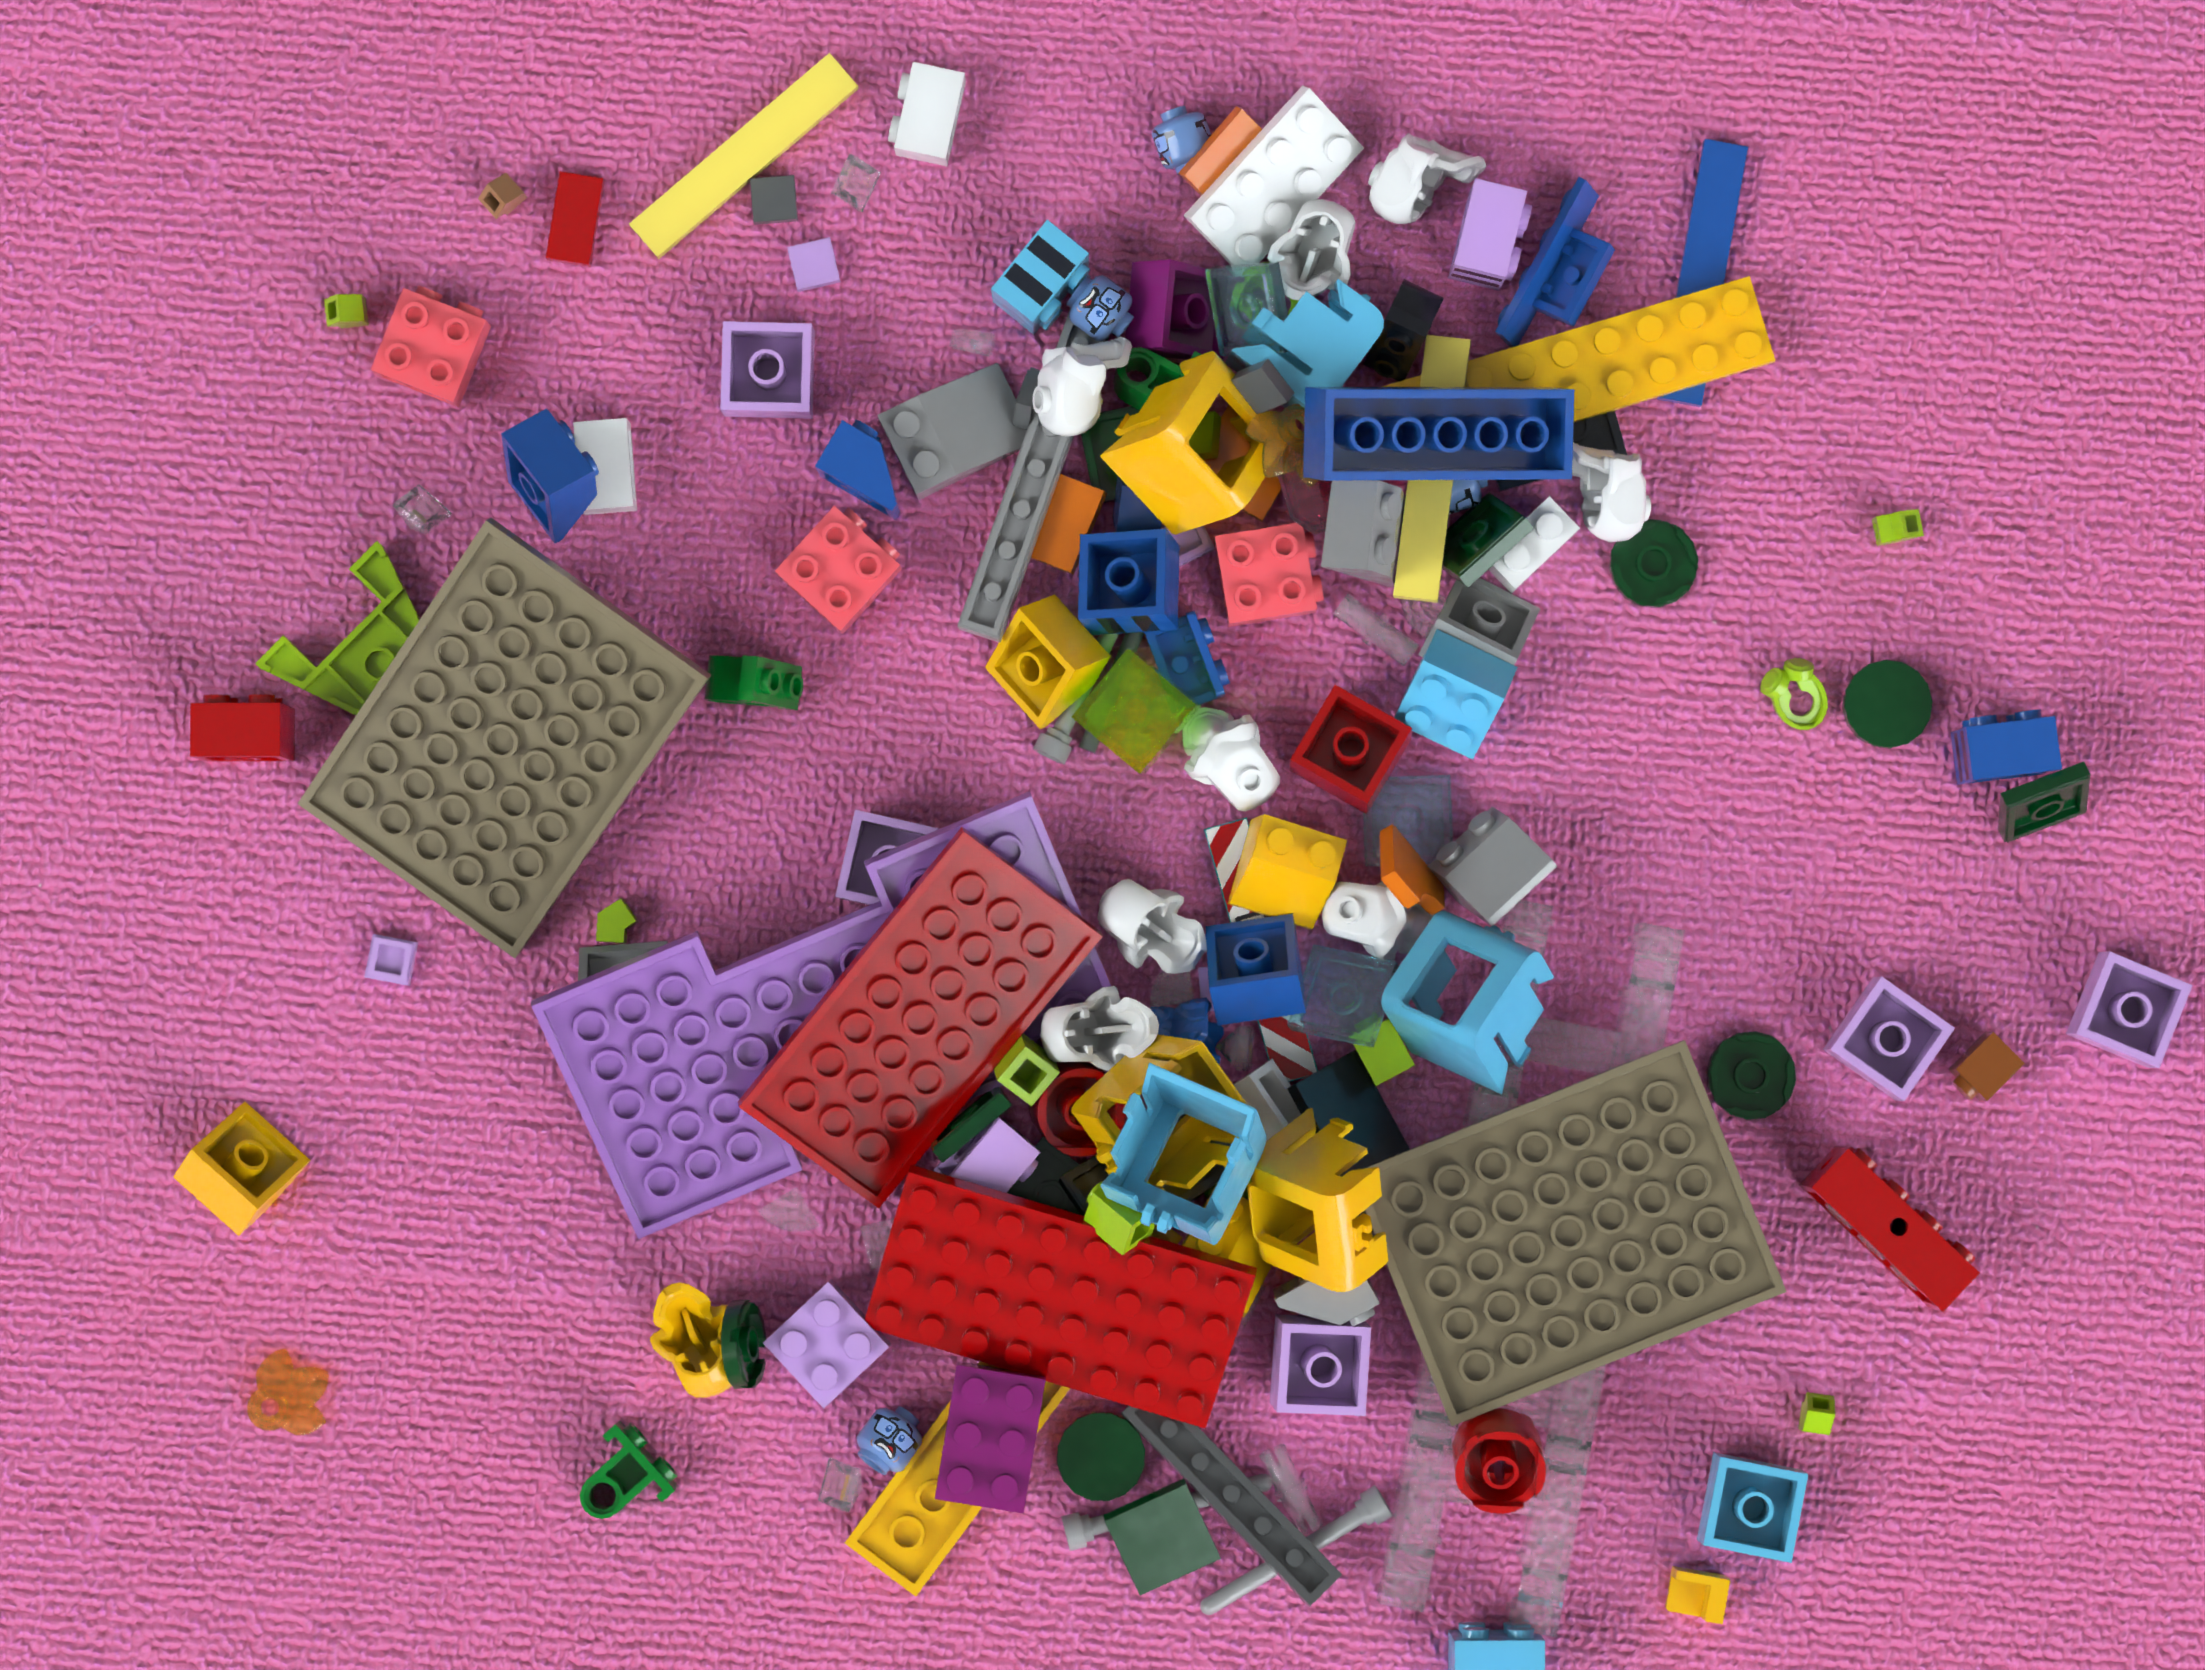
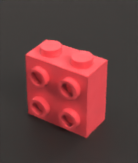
(431, 345)
(840, 568)
(1267, 574)

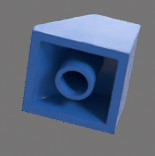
(859, 466)
(549, 472)
(1254, 969)

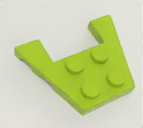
(365, 654)

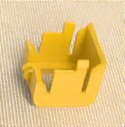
(1165, 469)
(1188, 1150)
(1302, 1190)

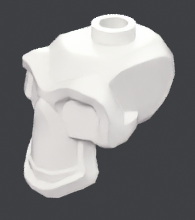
(1412, 173)
(1315, 249)
(1072, 382)
(1612, 492)
(1229, 757)
(1373, 919)
(1149, 925)
(1098, 1029)

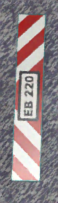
(1287, 1048)

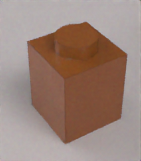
(1984, 1067)

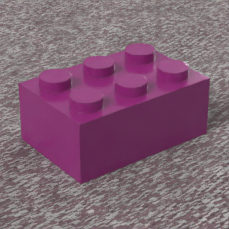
(990, 1437)

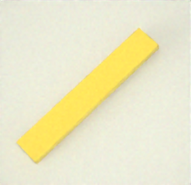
(744, 156)
(1429, 500)

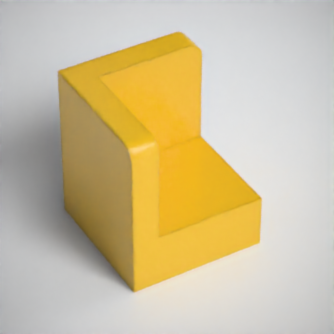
(1697, 1594)

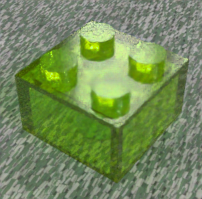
(1136, 711)

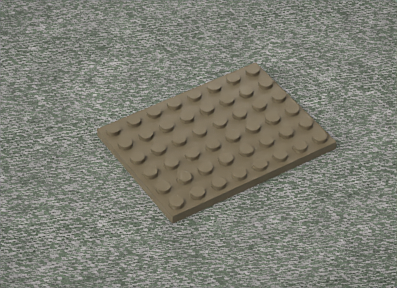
(503, 737)
(1570, 1233)

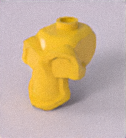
(691, 1338)

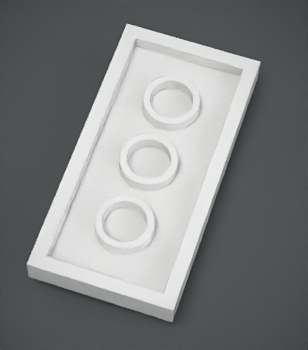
(1273, 178)

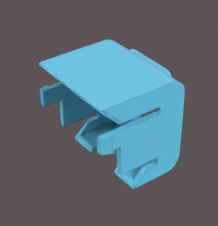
(1320, 340)
(1500, 1008)
(1146, 1136)

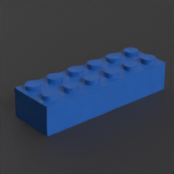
(1438, 433)

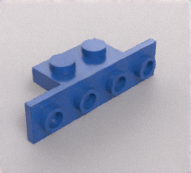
(1562, 270)

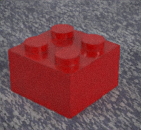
(242, 731)
(1350, 749)

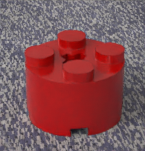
(1052, 1114)
(1492, 1483)

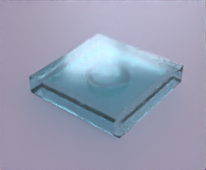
(1237, 298)
(1418, 809)
(1343, 995)

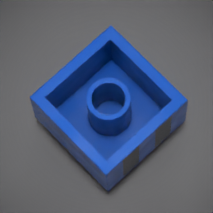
(1128, 582)
(2007, 749)

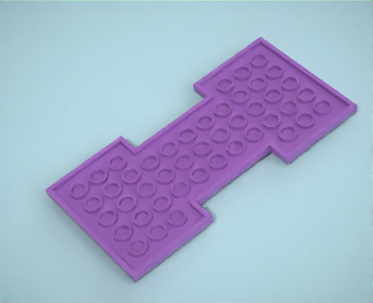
(673, 1044)

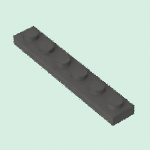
(1238, 1502)

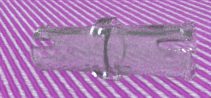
(1376, 629)
(1290, 1489)

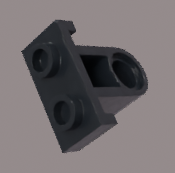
(1403, 331)

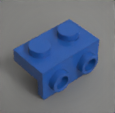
(1187, 659)

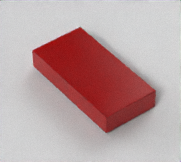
(575, 219)

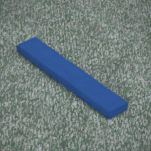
(1709, 231)

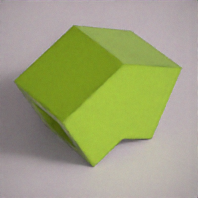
(346, 311)
(1897, 527)
(614, 922)
(1817, 1413)

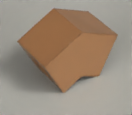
(502, 196)

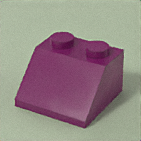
(1171, 309)

